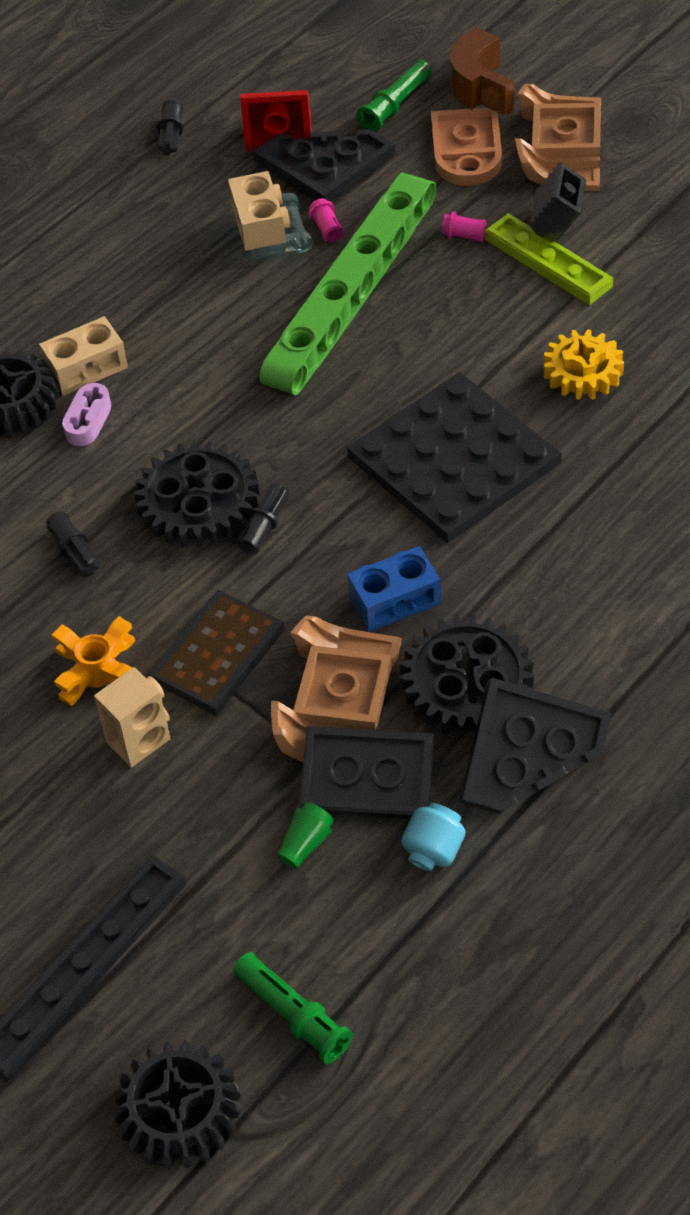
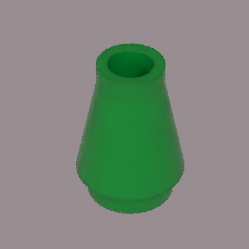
(305, 833)

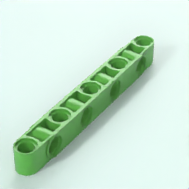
(347, 284)

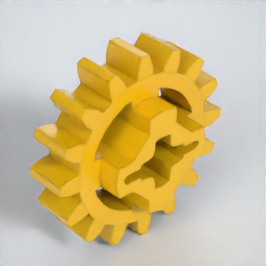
(583, 364)

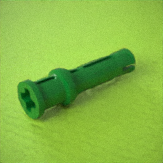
(386, 102)
(305, 1018)

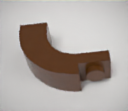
(472, 74)

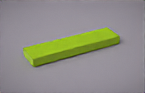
(549, 259)

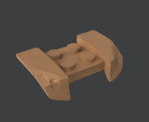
(563, 132)
(340, 682)

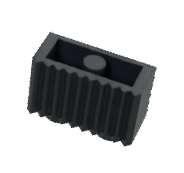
(557, 202)

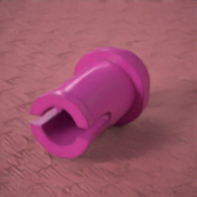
(323, 215)
(463, 227)

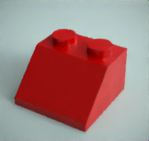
(275, 114)

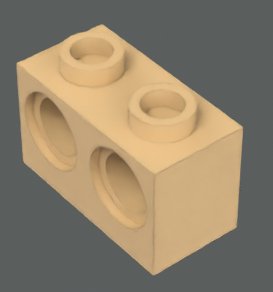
(258, 210)
(84, 355)
(133, 716)

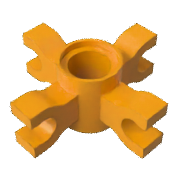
(93, 658)

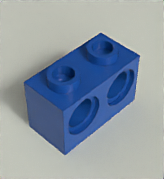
(394, 588)

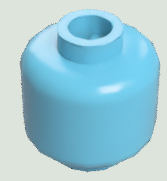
(433, 836)

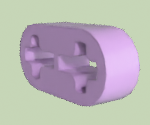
(80, 412)

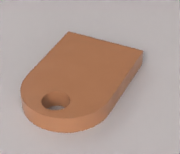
(466, 141)

